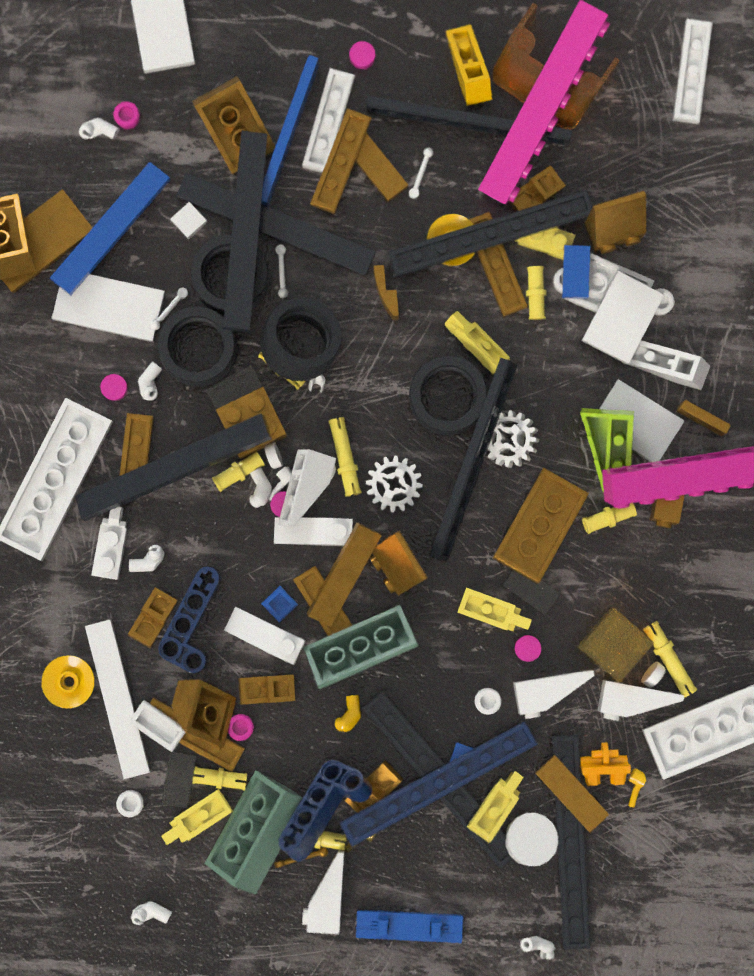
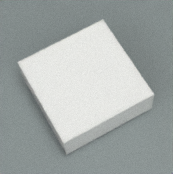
(188, 220)

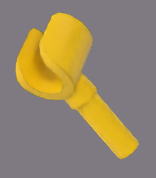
(638, 778)

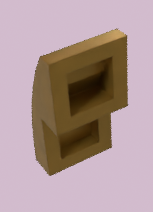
(538, 190)
(388, 297)
(152, 618)
(266, 689)
(383, 781)

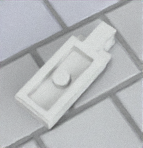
(110, 546)

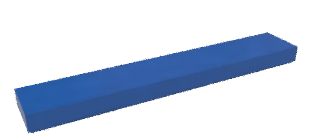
(289, 128)
(110, 228)

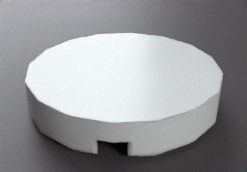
(531, 839)

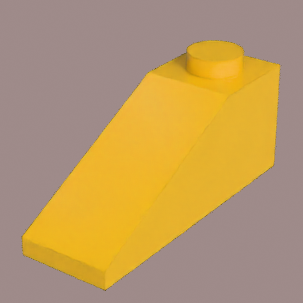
(469, 65)

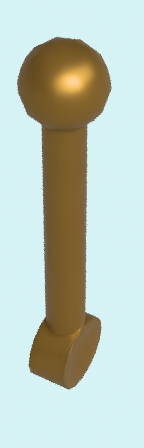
(323, 852)

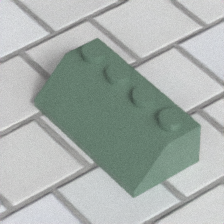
(360, 646)
(253, 833)

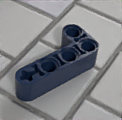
(195, 617)
(297, 837)

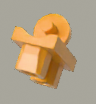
(605, 762)

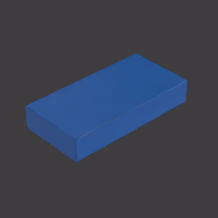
(576, 272)

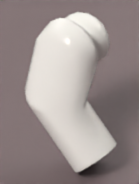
(97, 127)
(147, 382)
(262, 490)
(149, 562)
(150, 910)
(536, 943)

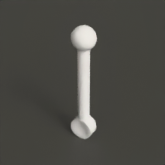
(414, 193)
(280, 250)
(181, 294)

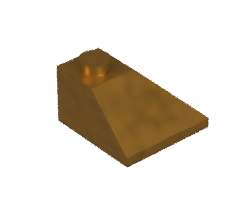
(203, 710)

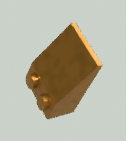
(227, 113)
(617, 222)
(15, 246)
(398, 564)

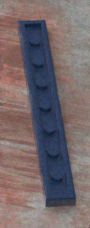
(438, 783)

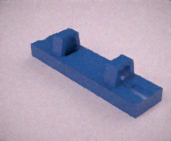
(409, 926)

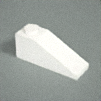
(671, 364)
(307, 481)
(314, 532)
(265, 635)
(543, 693)
(629, 700)
(325, 904)

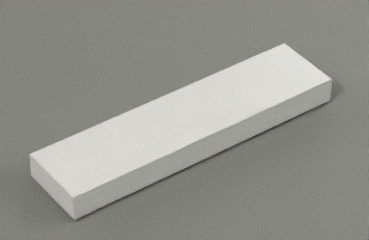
(692, 71)
(328, 119)

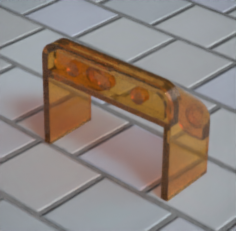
(519, 71)

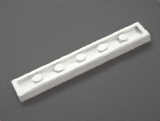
(117, 698)

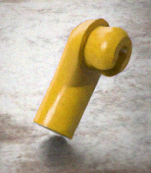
(352, 715)

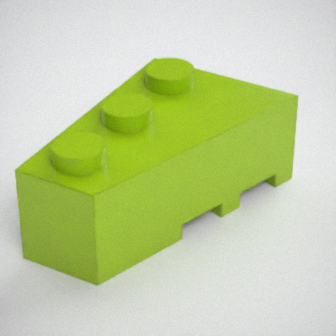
(609, 437)

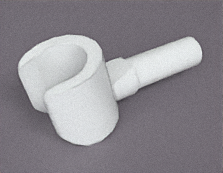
(318, 380)
(284, 475)

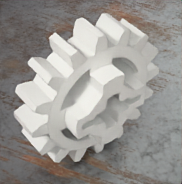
(519, 432)
(387, 498)

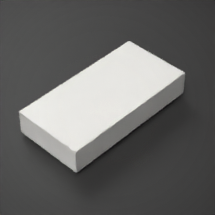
(157, 725)

